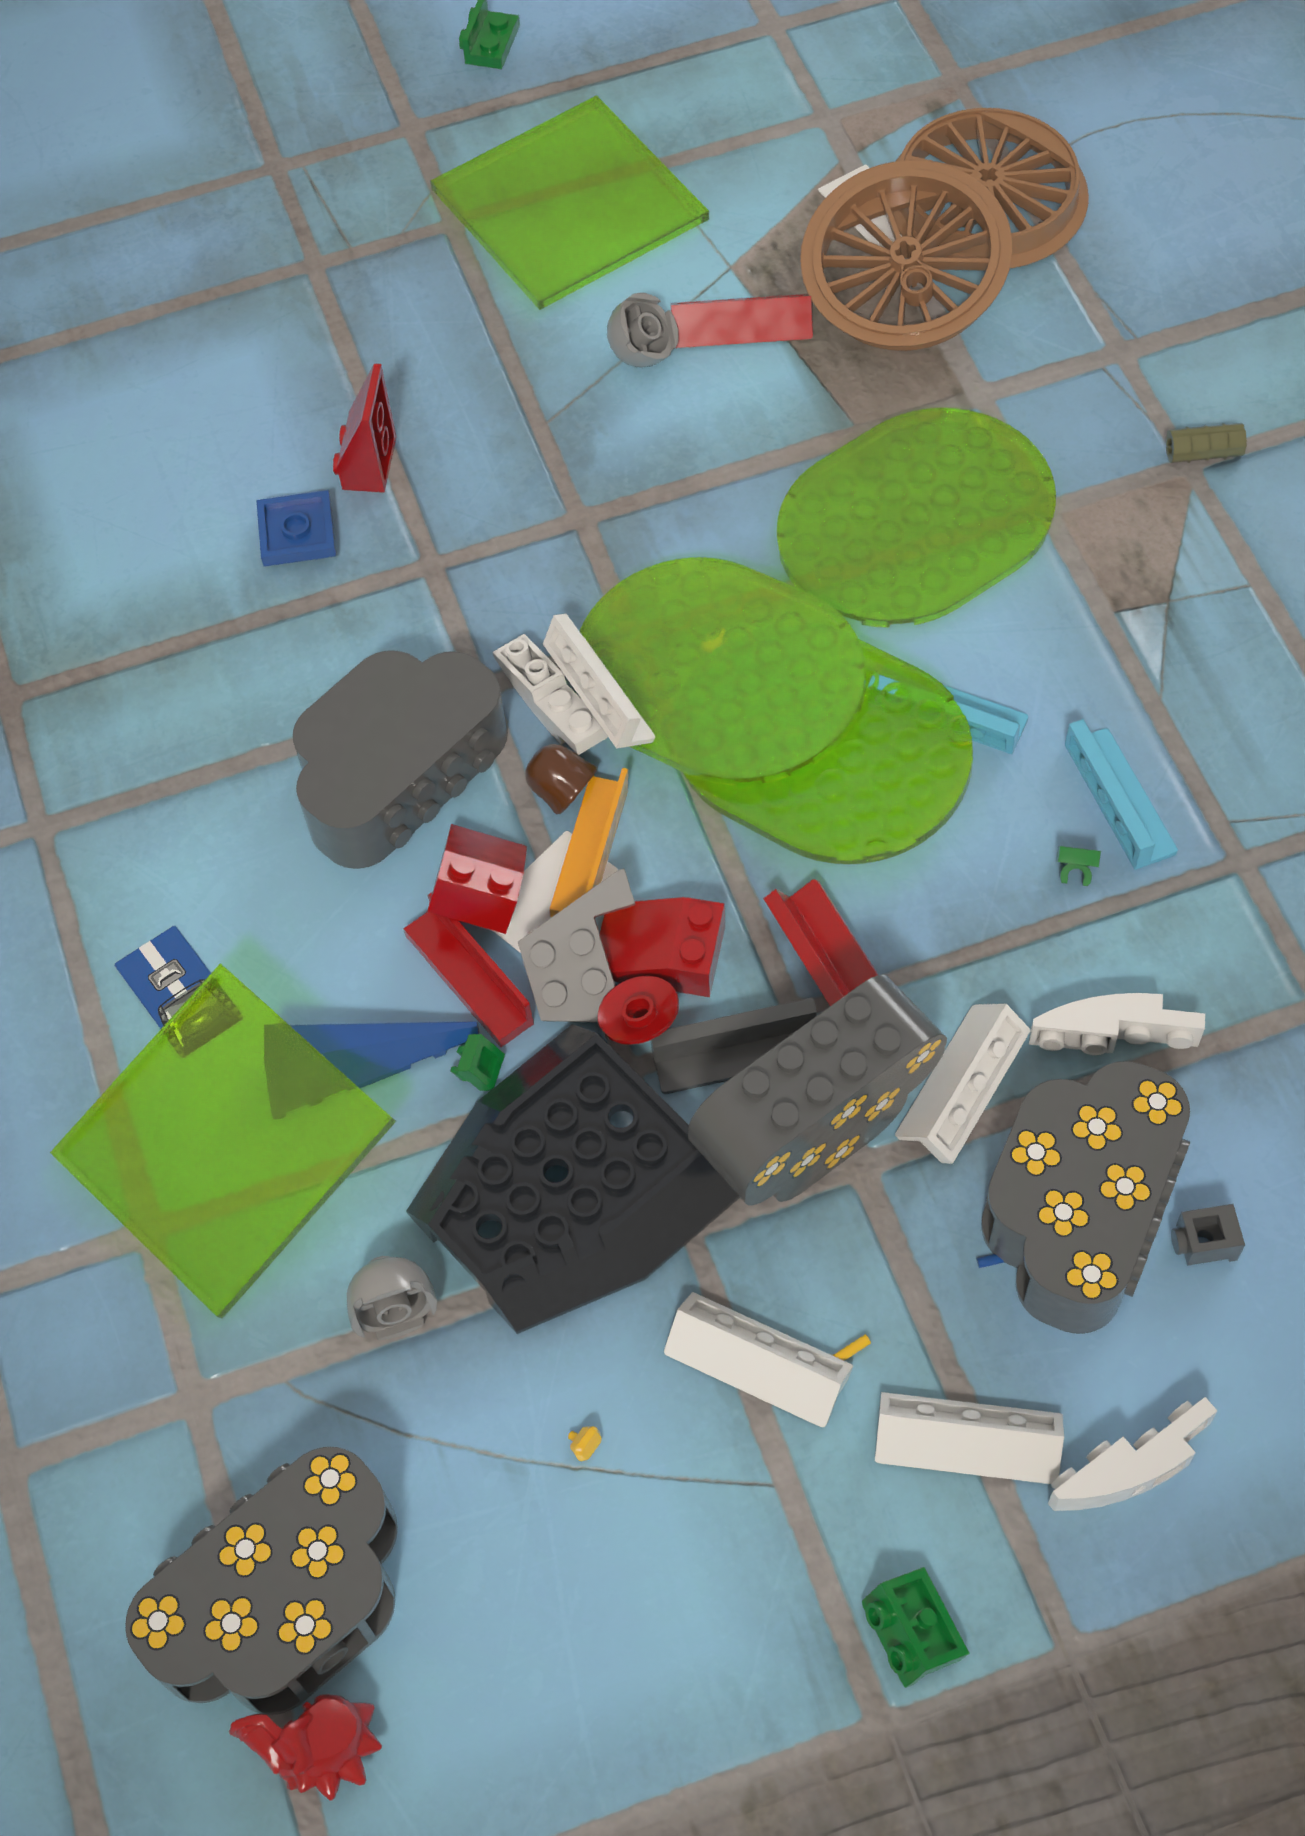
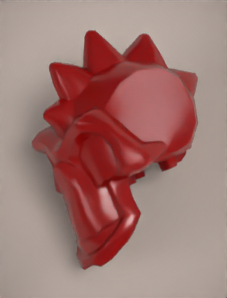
(317, 1746)

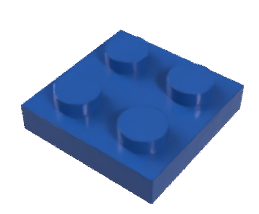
(296, 528)

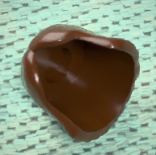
(558, 775)

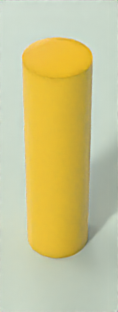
(853, 1348)

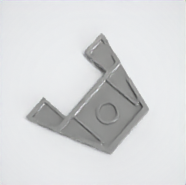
(568, 956)

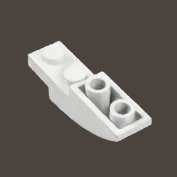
(548, 695)
(1101, 1020)
(1121, 1472)

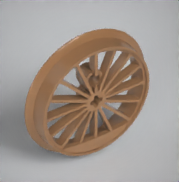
(1006, 179)
(881, 192)

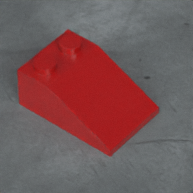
(367, 438)
(478, 879)
(666, 940)

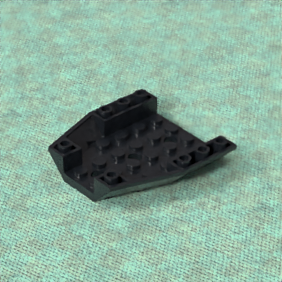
(606, 1226)

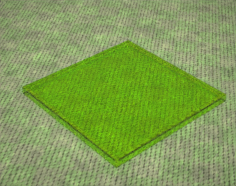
(569, 201)
(222, 1139)

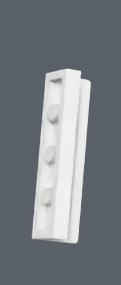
(595, 684)
(964, 1080)
(757, 1359)
(969, 1438)

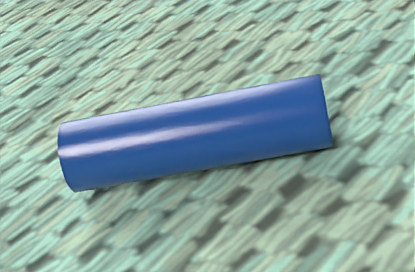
(988, 1260)

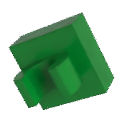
(1077, 859)
(479, 1062)

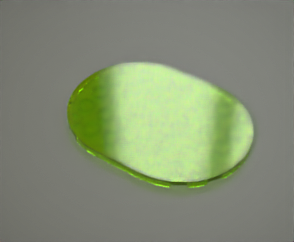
(916, 516)
(729, 668)
(879, 788)

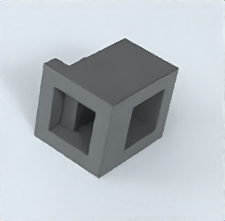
(1214, 1223)

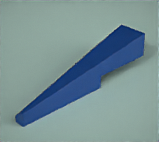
(383, 1049)

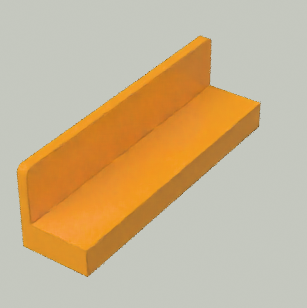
(591, 840)

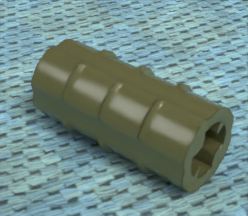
(1206, 442)

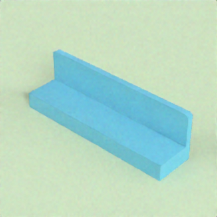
(988, 721)
(1119, 795)

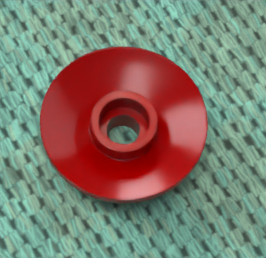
(638, 1010)

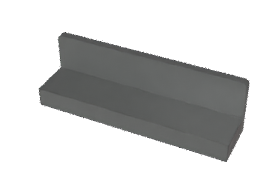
(725, 1045)

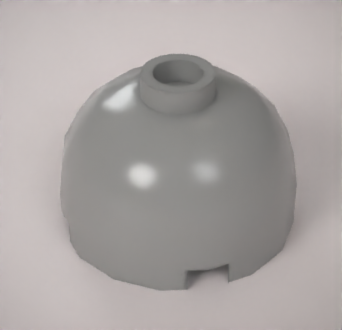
(642, 331)
(389, 1298)

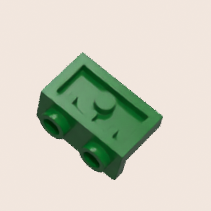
(488, 36)
(913, 1626)

